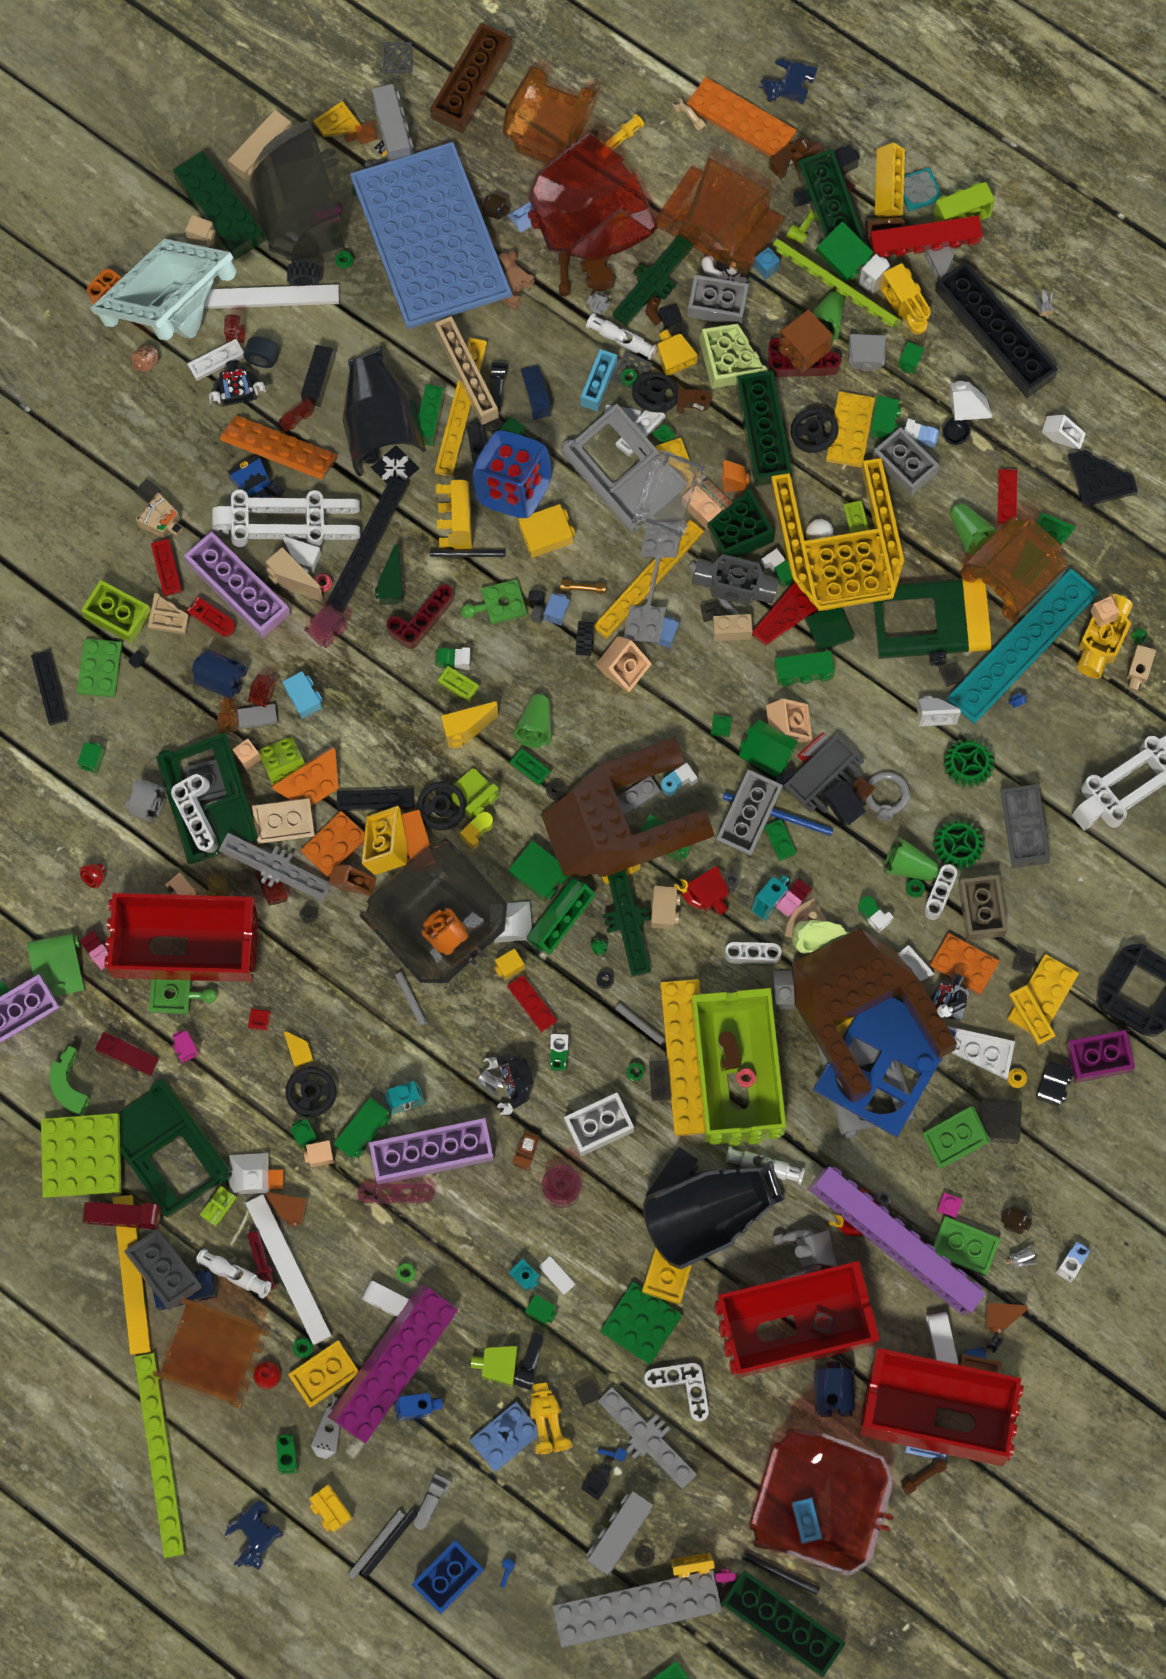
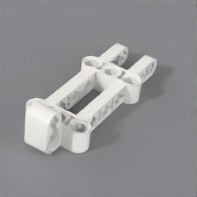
(224, 518)
(1094, 808)

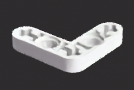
(690, 1382)

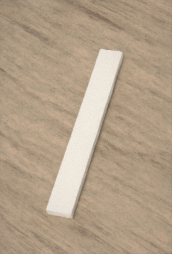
(272, 296)
(288, 1269)

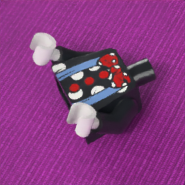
(235, 386)
(951, 998)
(517, 1079)

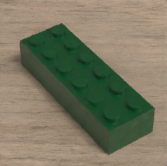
(827, 193)
(219, 205)
(763, 426)
(783, 1624)

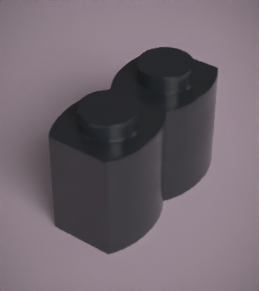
(1053, 1083)

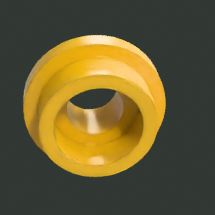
(1017, 1084)

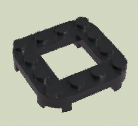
(1120, 1009)

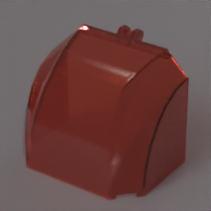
(590, 203)
(848, 1495)

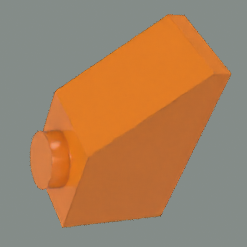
(734, 477)

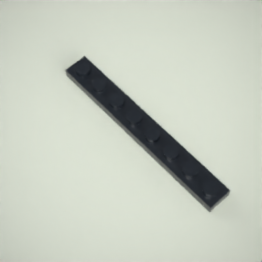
(367, 544)

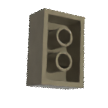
(982, 907)

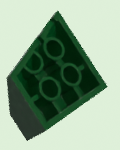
(740, 527)

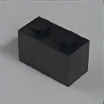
(844, 802)

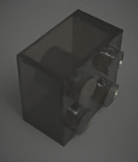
(1001, 1119)

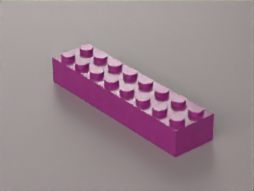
(392, 1363)

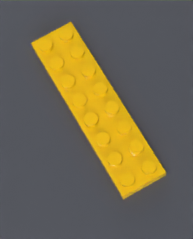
(682, 1056)

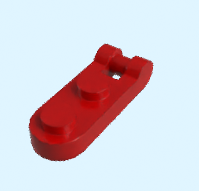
(211, 617)

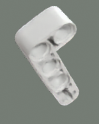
(198, 815)

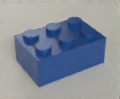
(448, 1577)

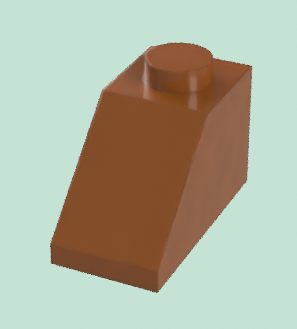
(352, 880)
(289, 1208)
(1001, 1316)

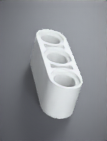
(941, 883)
(744, 958)
(384, 1299)
(941, 1337)

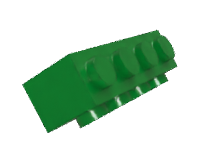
(560, 916)

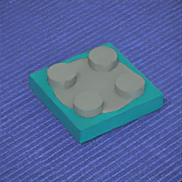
(920, 190)

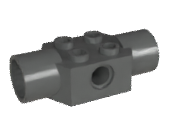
(735, 580)

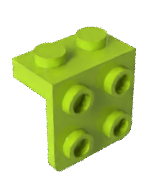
(281, 759)
(476, 792)

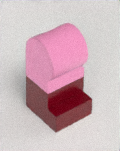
(794, 898)
(95, 949)

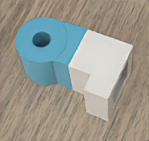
(677, 779)

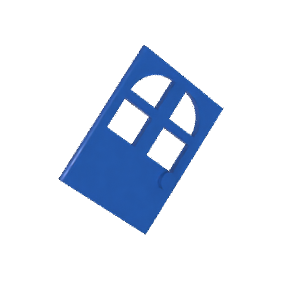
(895, 1034)

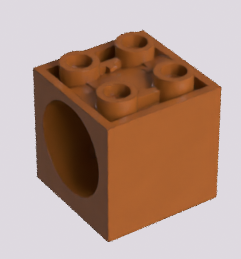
(805, 341)

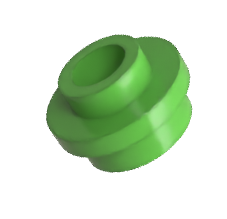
(401, 1268)

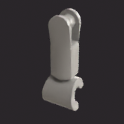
(437, 1488)

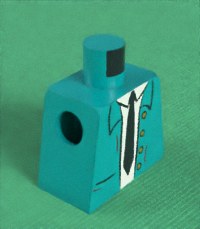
(769, 897)
(404, 1097)

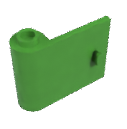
(57, 963)

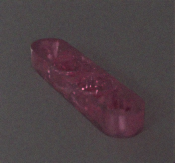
(396, 1190)

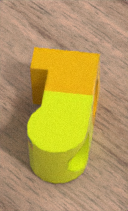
(475, 829)

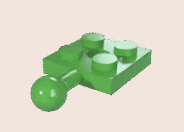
(496, 612)
(180, 1002)

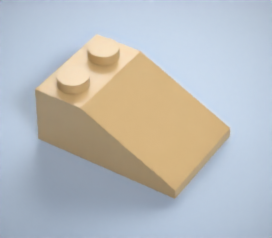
(291, 576)

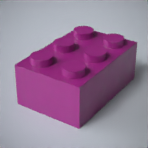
(1100, 1056)

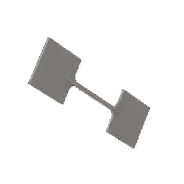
(646, 621)

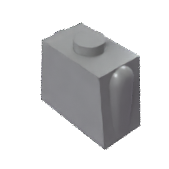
(866, 351)

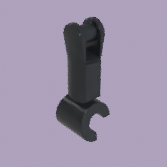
(498, 373)
(525, 1377)

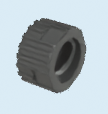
(537, 614)

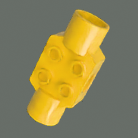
(1103, 643)

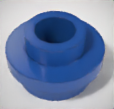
(1017, 700)

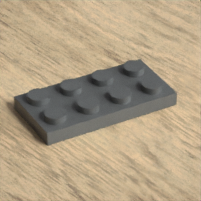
(163, 1269)

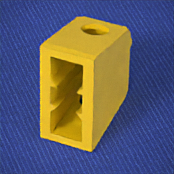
(675, 353)

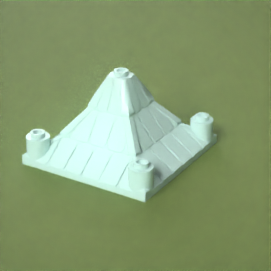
(166, 289)

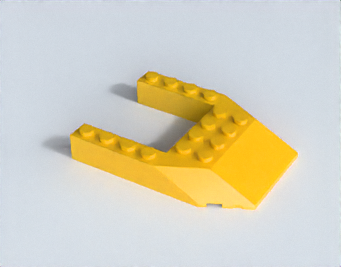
(846, 566)

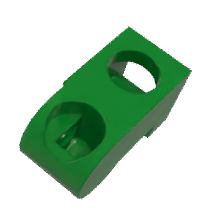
(286, 1454)

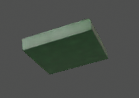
(829, 628)

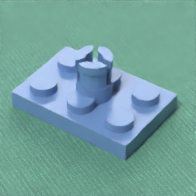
(505, 1437)

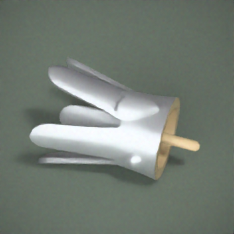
(1045, 309)
(488, 1080)
(1020, 1259)

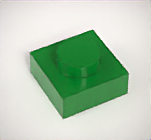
(721, 726)

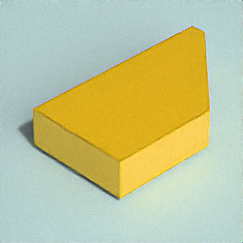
(298, 1049)

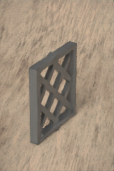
(397, 69)
(637, 360)

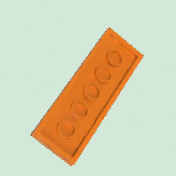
(740, 118)
(278, 447)

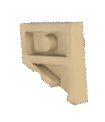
(167, 617)

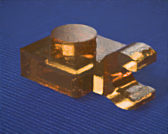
(364, 133)
(228, 719)

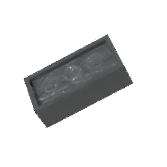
(1025, 826)

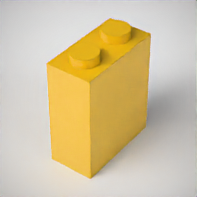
(546, 530)

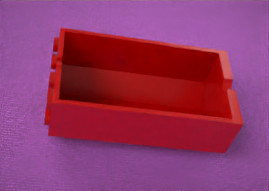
(218, 930)
(833, 1290)
(909, 1389)

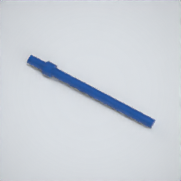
(790, 818)

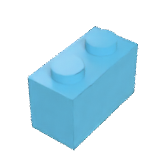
(302, 695)

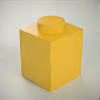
(509, 965)

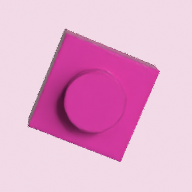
(949, 1205)
(725, 1576)

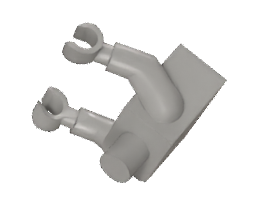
(812, 1249)

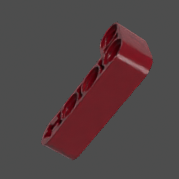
(788, 370)
(423, 614)
(119, 1215)

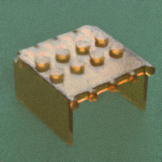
(211, 1353)

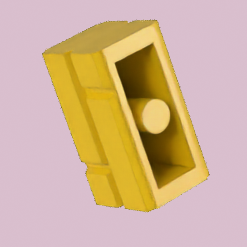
(330, 1509)

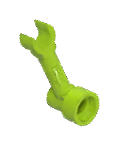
(798, 233)

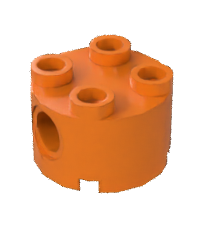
(444, 931)

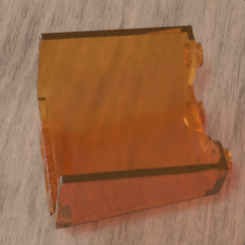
(545, 119)
(1018, 564)

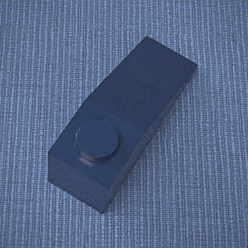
(536, 392)

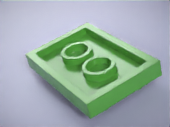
(99, 668)
(956, 1137)
(966, 1246)

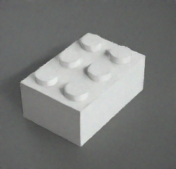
(599, 1124)

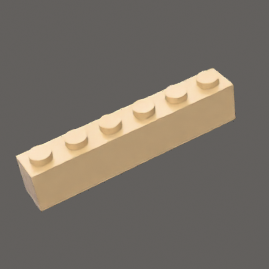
(466, 370)

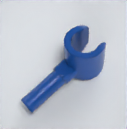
(619, 1455)
(509, 1565)

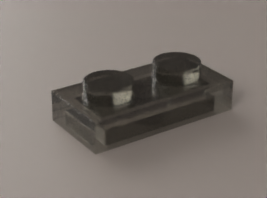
(660, 1080)

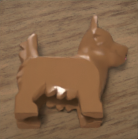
(515, 277)

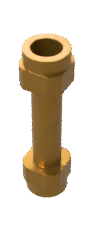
(599, 588)

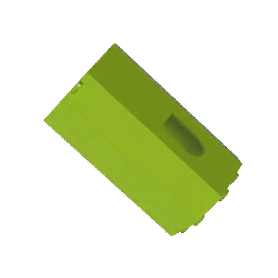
(752, 1022)

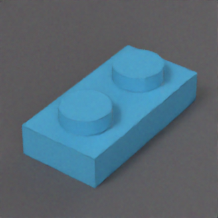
(806, 1520)

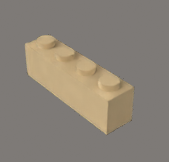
(244, 158)

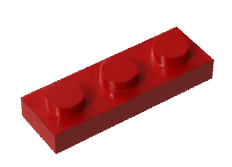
(1006, 495)
(166, 567)
(532, 1004)

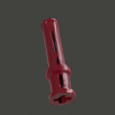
(261, 1273)

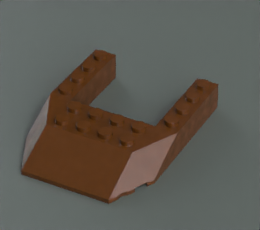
(591, 828)
(849, 980)

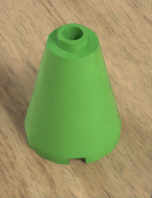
(830, 312)
(971, 528)
(535, 724)
(910, 862)

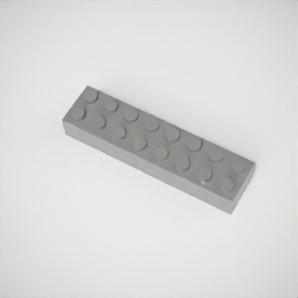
(636, 1609)

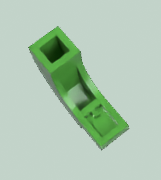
(59, 1081)

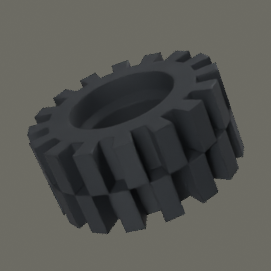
(303, 273)
(584, 638)

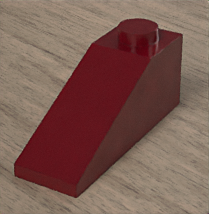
(126, 1054)

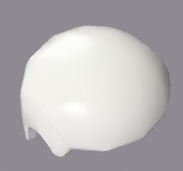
(819, 529)

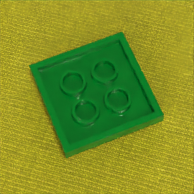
(641, 1324)

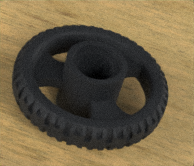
(654, 392)
(816, 437)
(447, 789)
(328, 1090)

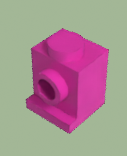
(184, 1045)

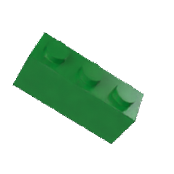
(430, 412)
(804, 668)
(362, 1129)

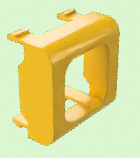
(461, 515)

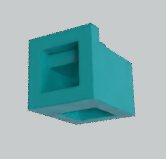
(526, 1284)

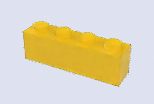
(889, 181)

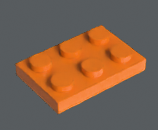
(334, 844)
(965, 960)

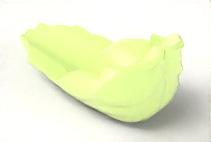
(815, 934)

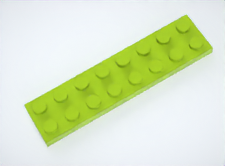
(842, 287)

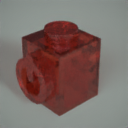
(261, 690)

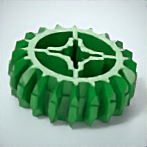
(975, 766)
(952, 840)

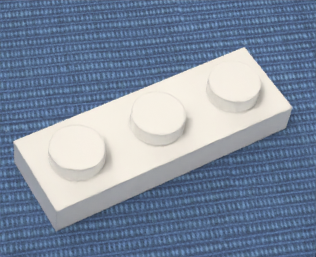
(215, 359)
(646, 423)

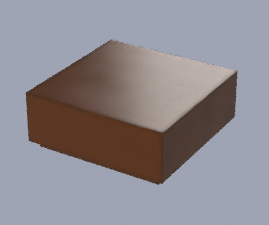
(862, 788)

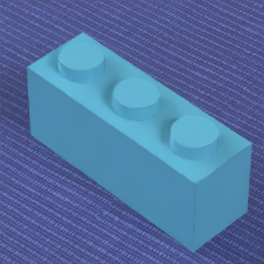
(598, 380)

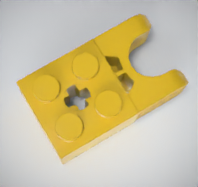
(905, 298)

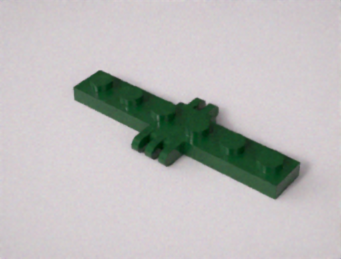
(653, 280)
(628, 919)

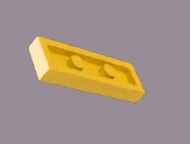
(1032, 1015)

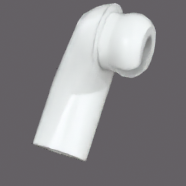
(708, 267)

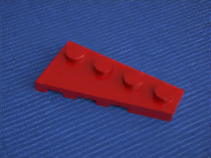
(786, 614)

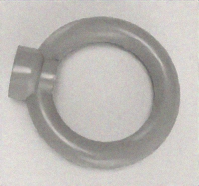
(886, 812)

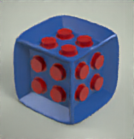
(512, 474)

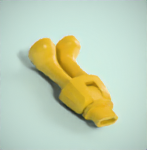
(544, 1407)

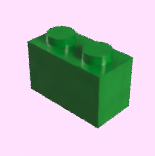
(884, 417)

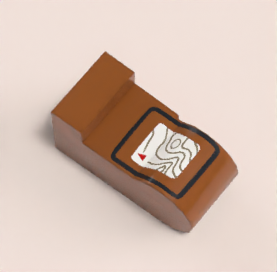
(526, 1151)

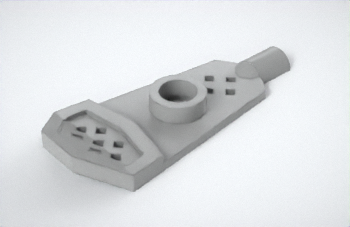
(326, 1437)

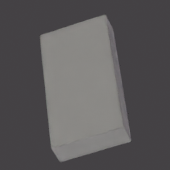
(257, 716)

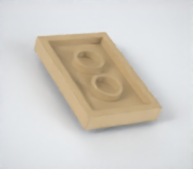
(283, 820)

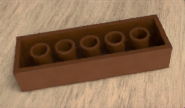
(471, 77)

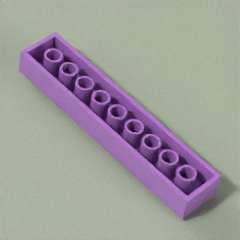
(896, 1240)

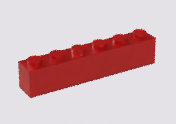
(926, 236)

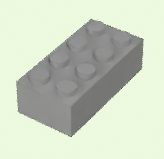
(392, 122)
(749, 813)
(619, 1534)

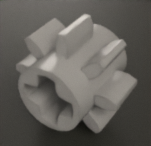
(598, 302)

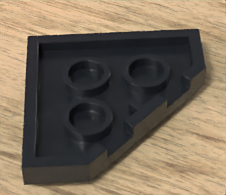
(1099, 479)

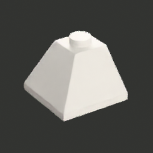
(968, 402)
(936, 712)
(517, 924)
(248, 1173)

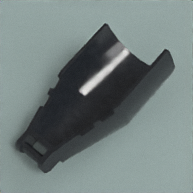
(377, 408)
(708, 1211)

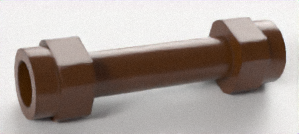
(564, 287)
(910, 1486)

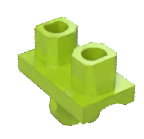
(218, 1206)

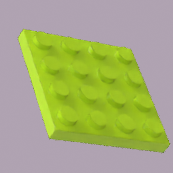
(81, 1155)

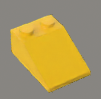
(466, 724)
(384, 842)

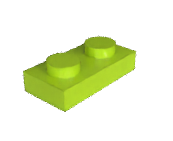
(855, 517)
(458, 684)

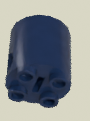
(219, 674)
(832, 1383)

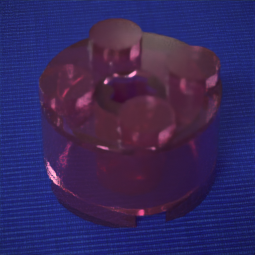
(326, 625)
(553, 1178)

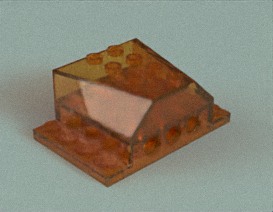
(721, 215)

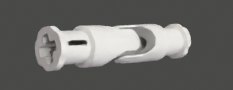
(611, 331)
(781, 1169)
(232, 1273)

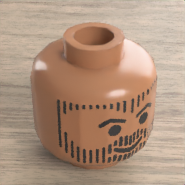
(144, 358)

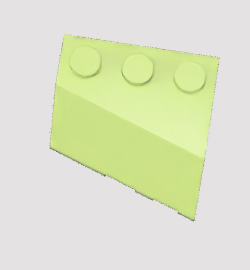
(728, 355)

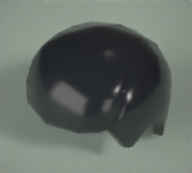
(956, 431)

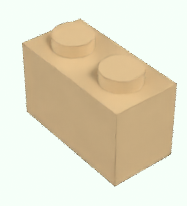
(201, 232)
(732, 627)
(664, 907)

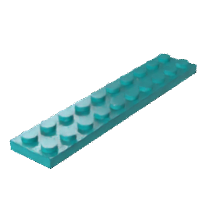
(1022, 646)

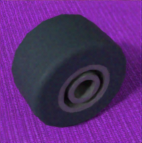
(261, 352)

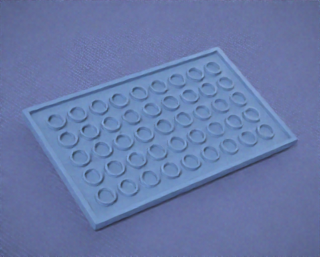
(430, 235)

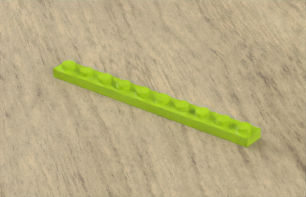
(159, 1456)

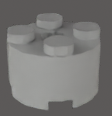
(146, 800)

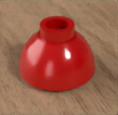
(92, 875)
(267, 1375)

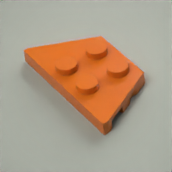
(312, 780)

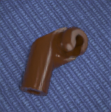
(651, 311)

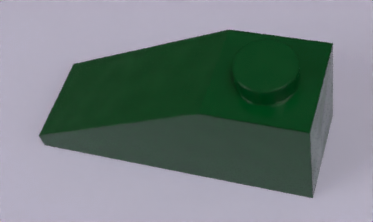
(389, 583)

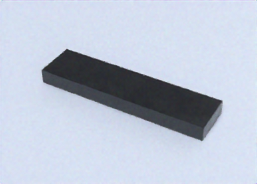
(49, 688)
(374, 799)

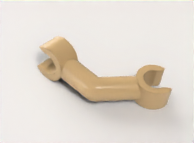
(698, 123)

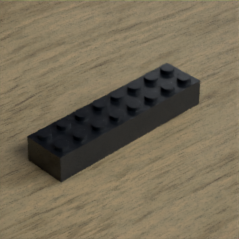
(996, 329)

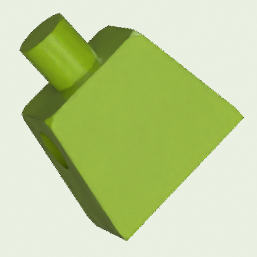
(497, 1364)

